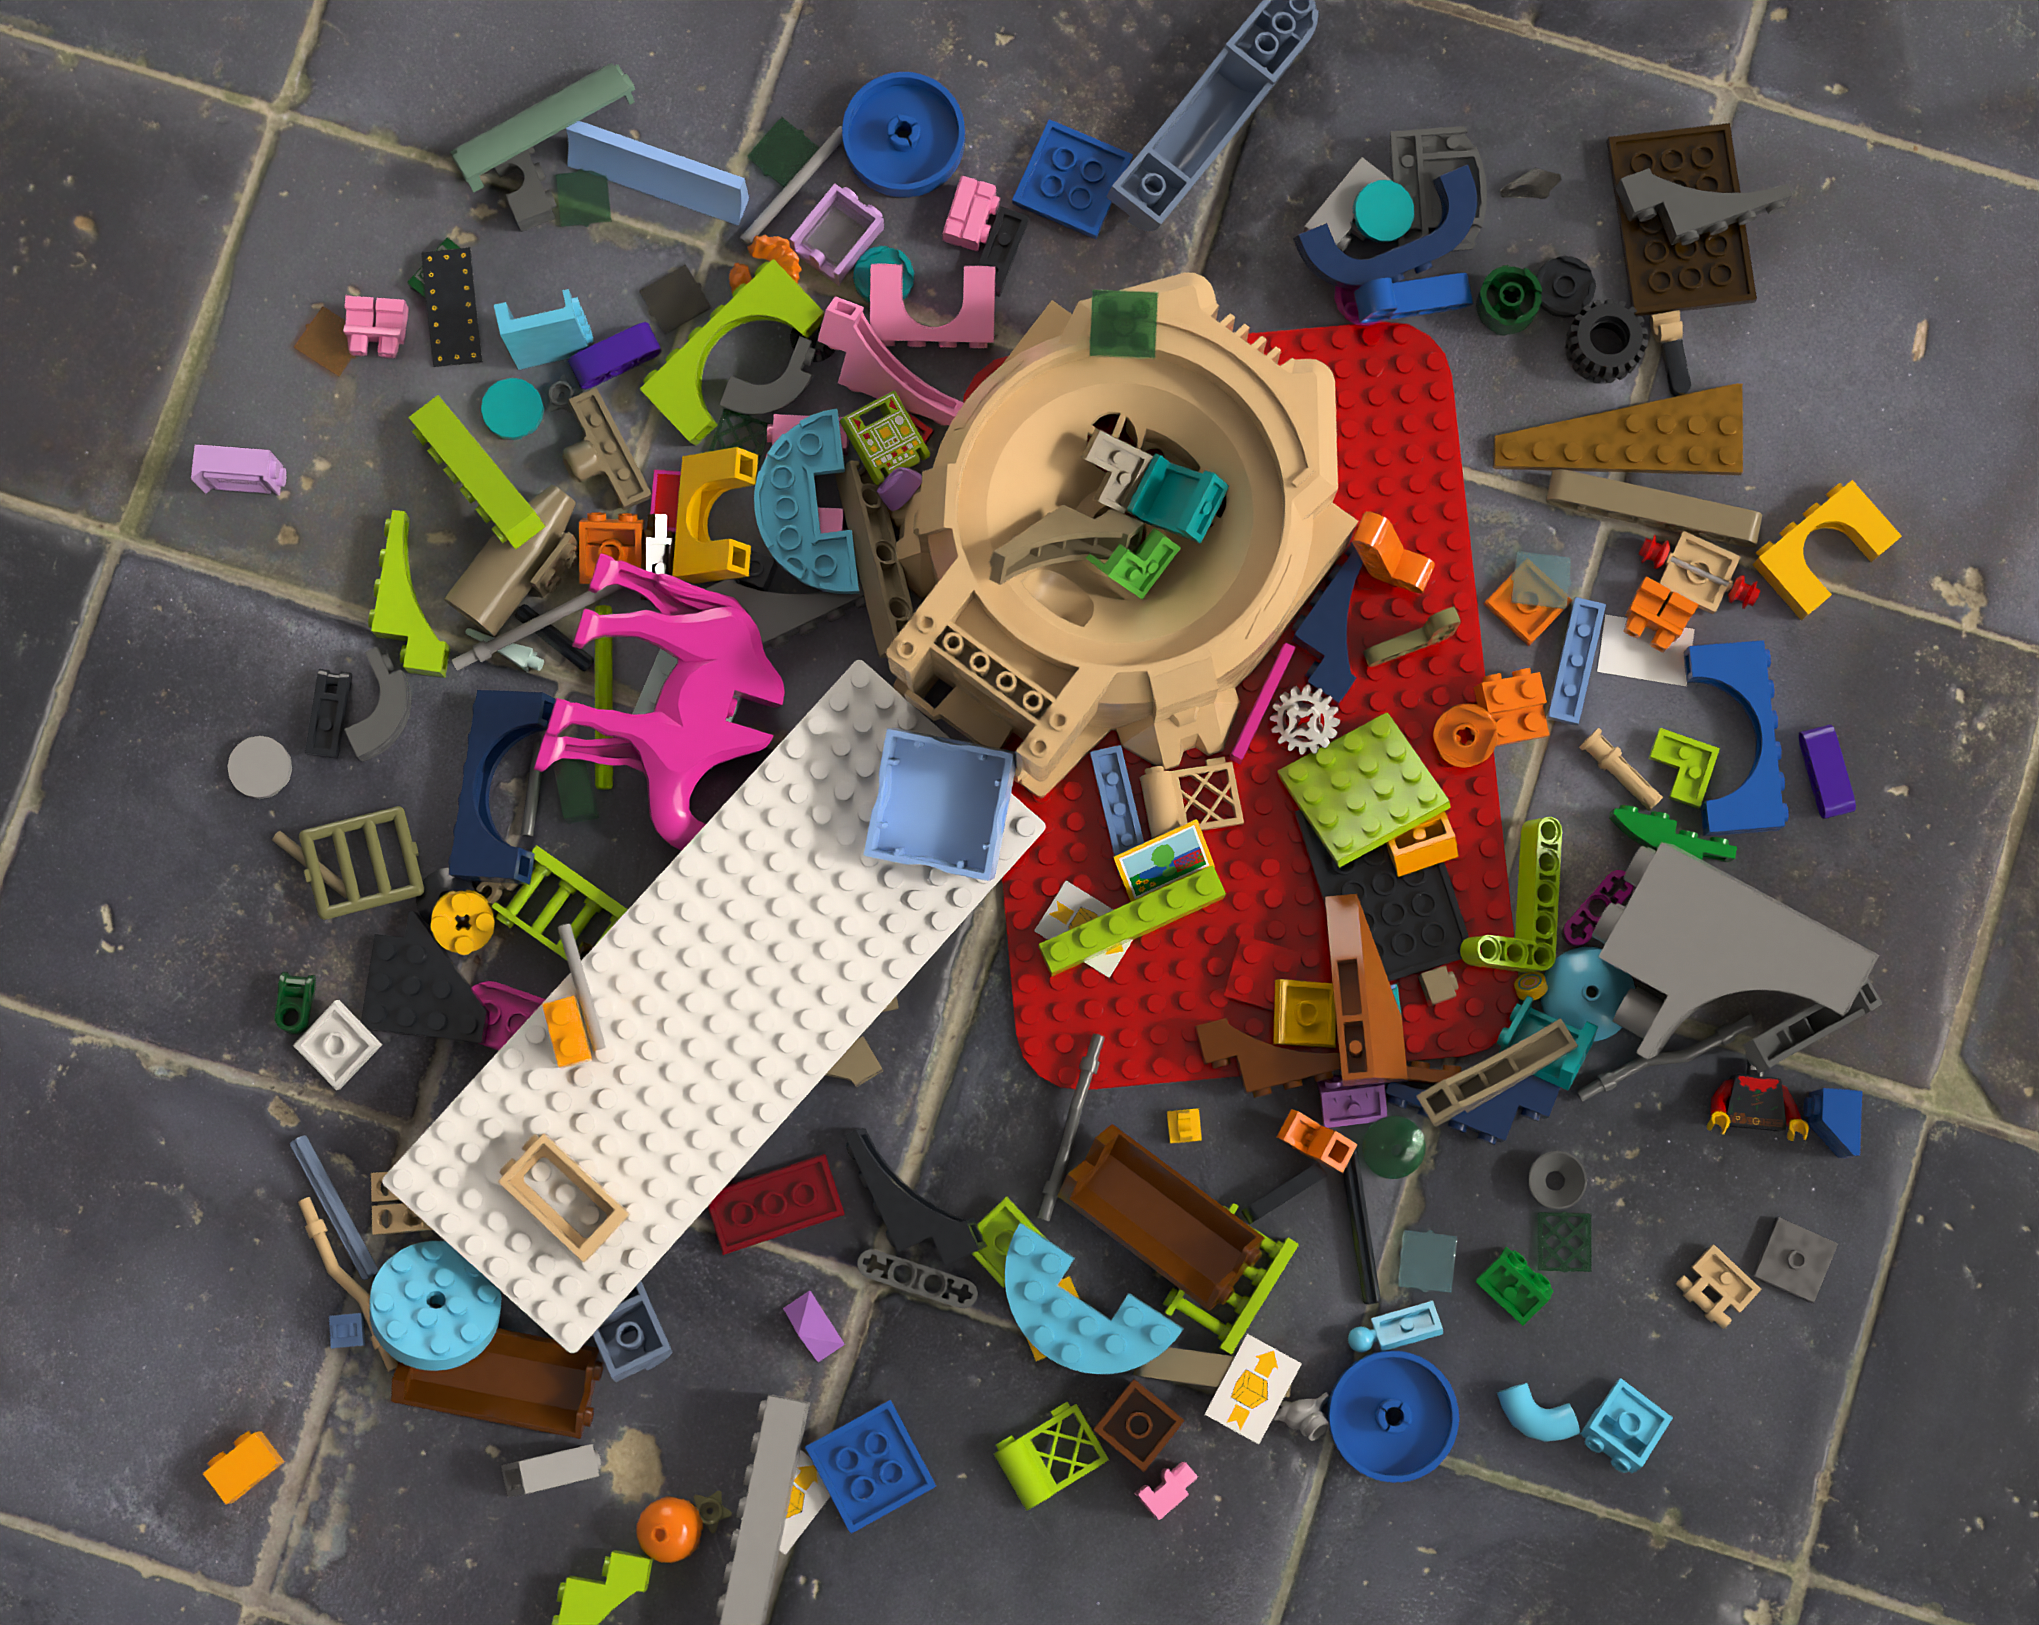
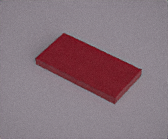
(775, 1204)

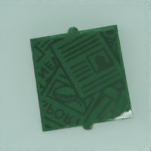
(783, 152)
(583, 198)

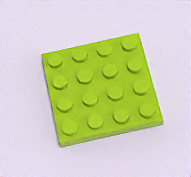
(1363, 789)

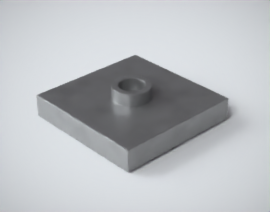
(1795, 1260)

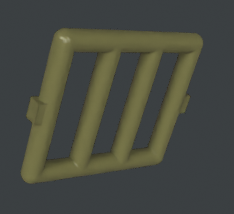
(386, 894)

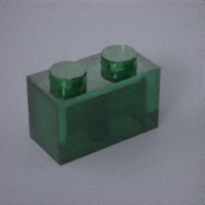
(576, 790)

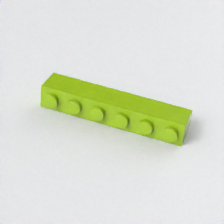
(477, 473)
(1132, 920)

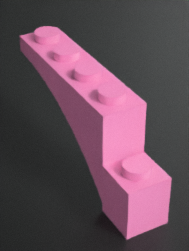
(873, 368)

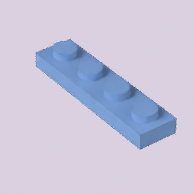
(1576, 661)
(1116, 799)

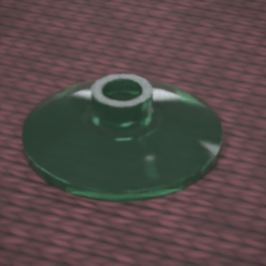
(1383, 1136)

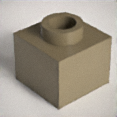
(1438, 985)

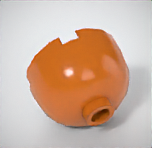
(669, 1529)

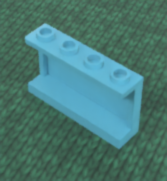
(545, 335)

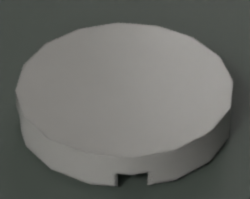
(259, 767)

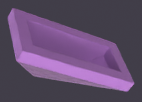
(813, 1326)

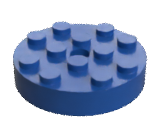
(891, 162)
(1426, 1423)

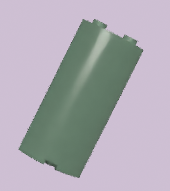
(541, 122)

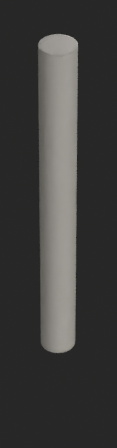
(581, 987)

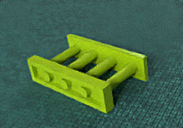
(569, 884)
(1245, 1306)

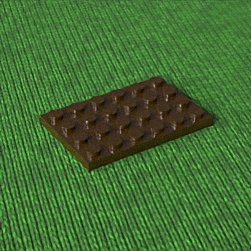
(1679, 276)

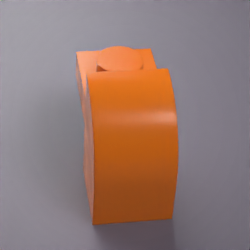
(1316, 1141)

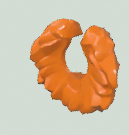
(767, 248)

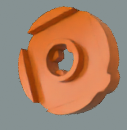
(1448, 741)

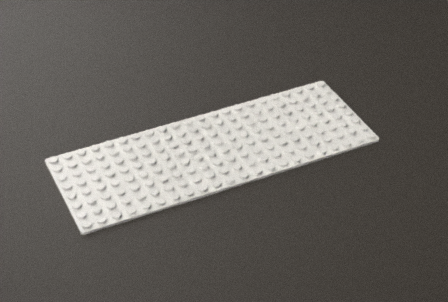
(714, 1016)

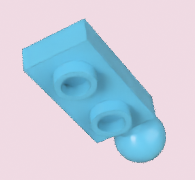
(1398, 1328)

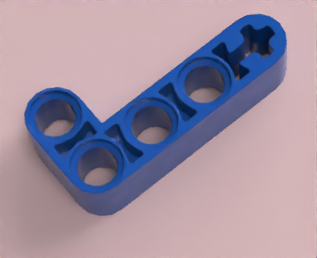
(1387, 300)

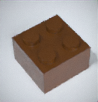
(1138, 1424)

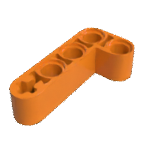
(1387, 558)

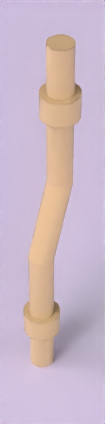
(316, 1229)

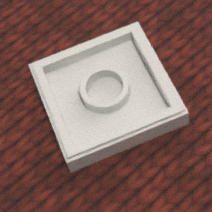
(337, 1045)

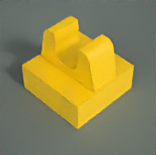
(1184, 1126)

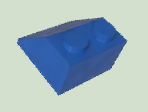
(1836, 1119)

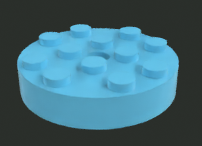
(426, 1335)

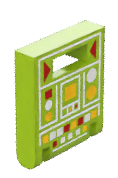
(888, 441)

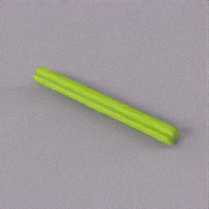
(603, 694)

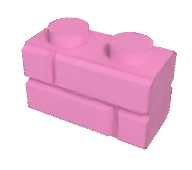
(970, 213)

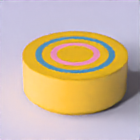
(1532, 985)

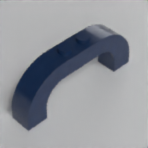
(1331, 265)

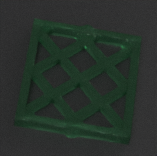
(747, 419)
(1553, 1230)

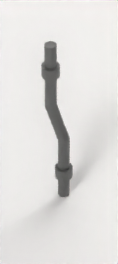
(1722, 1035)
(1088, 1066)

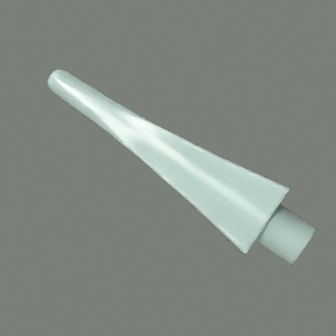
(518, 654)

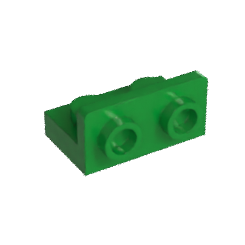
(1515, 1285)

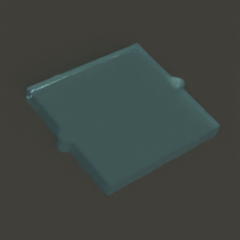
(1541, 580)
(1427, 1261)

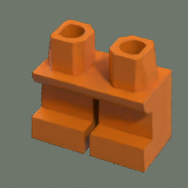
(1671, 619)

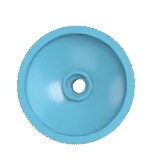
(1568, 985)

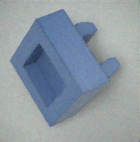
(347, 1330)

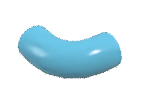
(1535, 1421)

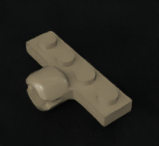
(603, 451)

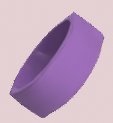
(899, 487)

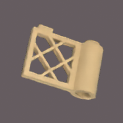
(1165, 798)

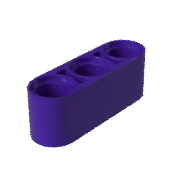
(614, 355)
(1826, 771)

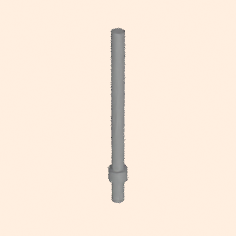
(483, 651)

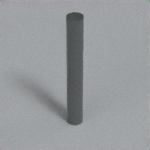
(531, 795)

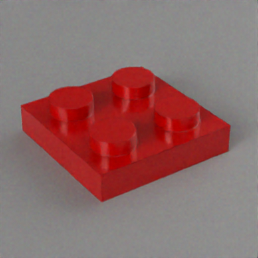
(1256, 969)

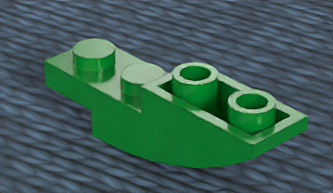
(1658, 828)

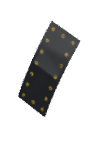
(451, 307)

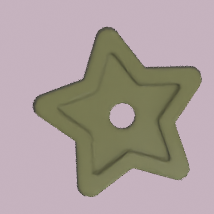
(719, 1511)

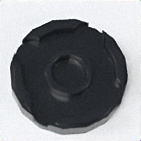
(1566, 286)

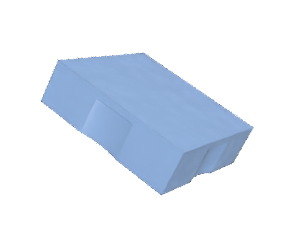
(941, 803)

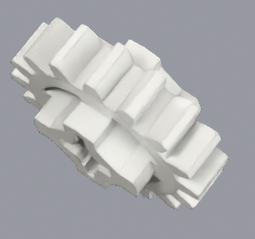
(1296, 710)

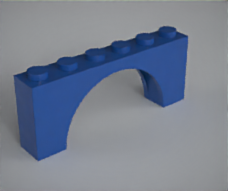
(1743, 674)

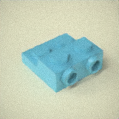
(1625, 1427)

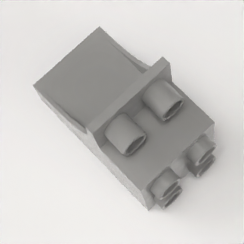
(1715, 936)

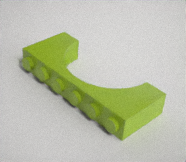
(678, 383)

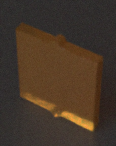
(326, 342)

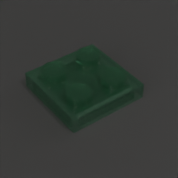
(1123, 324)

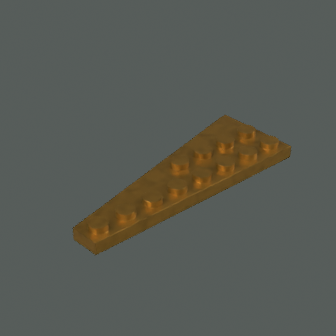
(1669, 435)

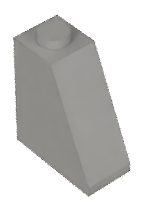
(551, 1470)

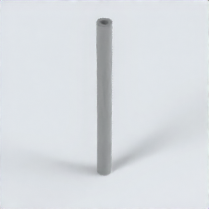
(792, 187)

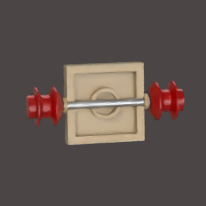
(1699, 571)

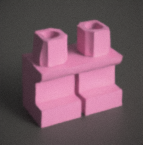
(375, 322)
(1169, 1492)

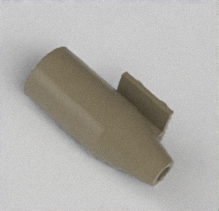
(504, 576)

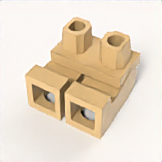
(400, 1216)

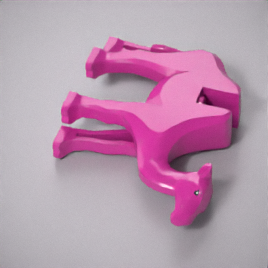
(688, 730)

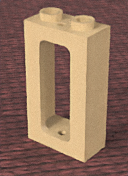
(514, 1183)

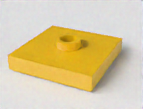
(1304, 1014)

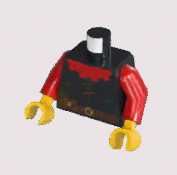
(1756, 1104)

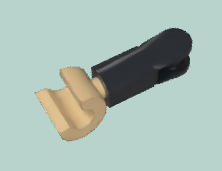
(1669, 328)

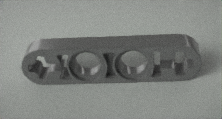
(919, 1273)

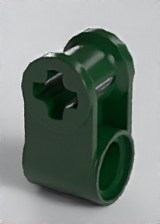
(294, 999)

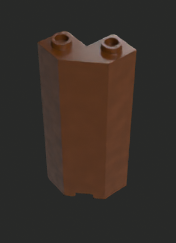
(1162, 1217)
(511, 1382)

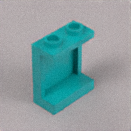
(1178, 499)
(1529, 1021)

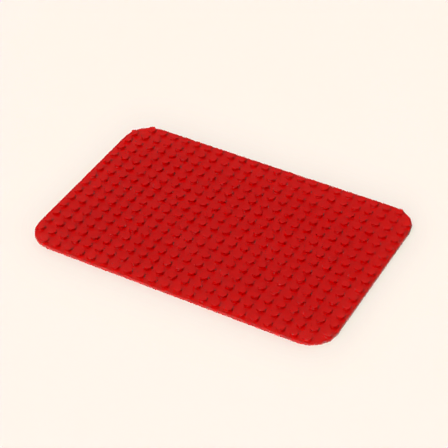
(1392, 460)

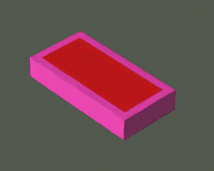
(666, 496)

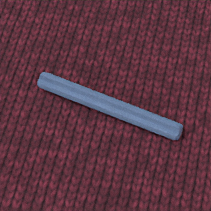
(334, 1207)

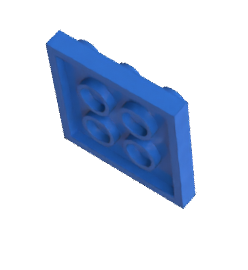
(1071, 179)
(870, 1466)

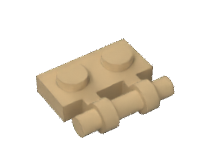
(1725, 1279)

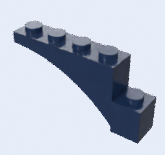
(1325, 631)
(1493, 1117)

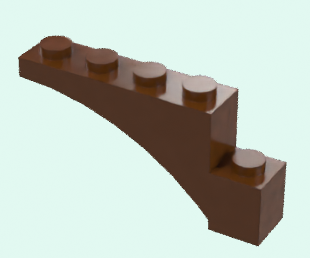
(1259, 1062)

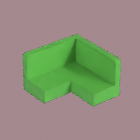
(1139, 570)

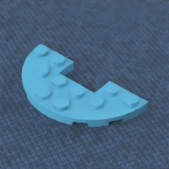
(789, 509)
(1068, 1327)

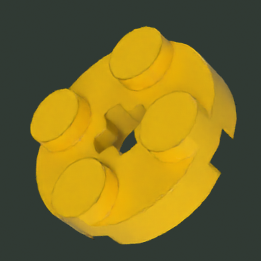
(464, 939)

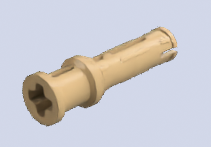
(1611, 759)

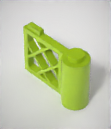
(1026, 1468)

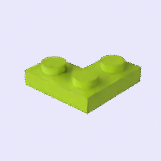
(1691, 758)

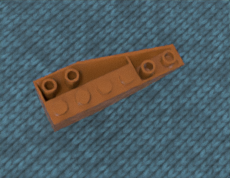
(1364, 1002)

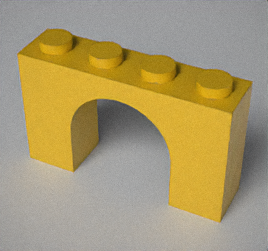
(701, 483)
(1845, 511)

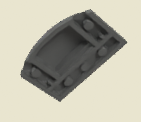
(1423, 156)

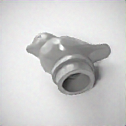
(1305, 1416)

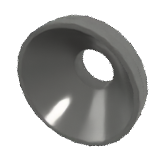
(1572, 1172)

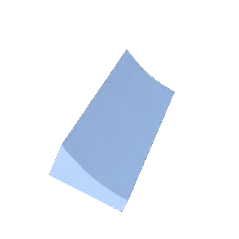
(657, 172)

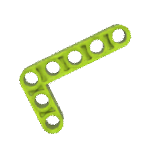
(1530, 908)

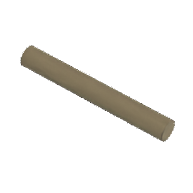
(297, 853)

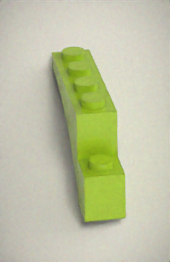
(397, 608)
(591, 1600)

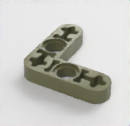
(1436, 629)

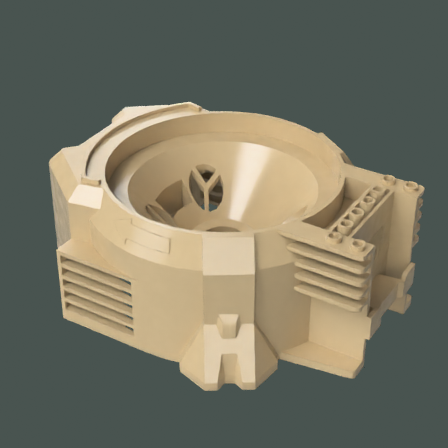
(1064, 644)

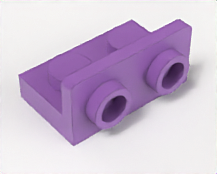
(1351, 1104)

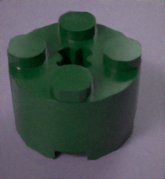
(1510, 283)

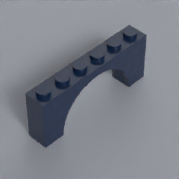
(497, 725)

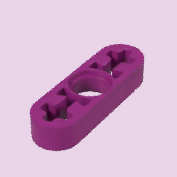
(1575, 919)

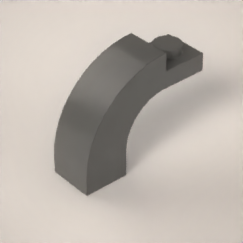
(767, 398)
(391, 714)

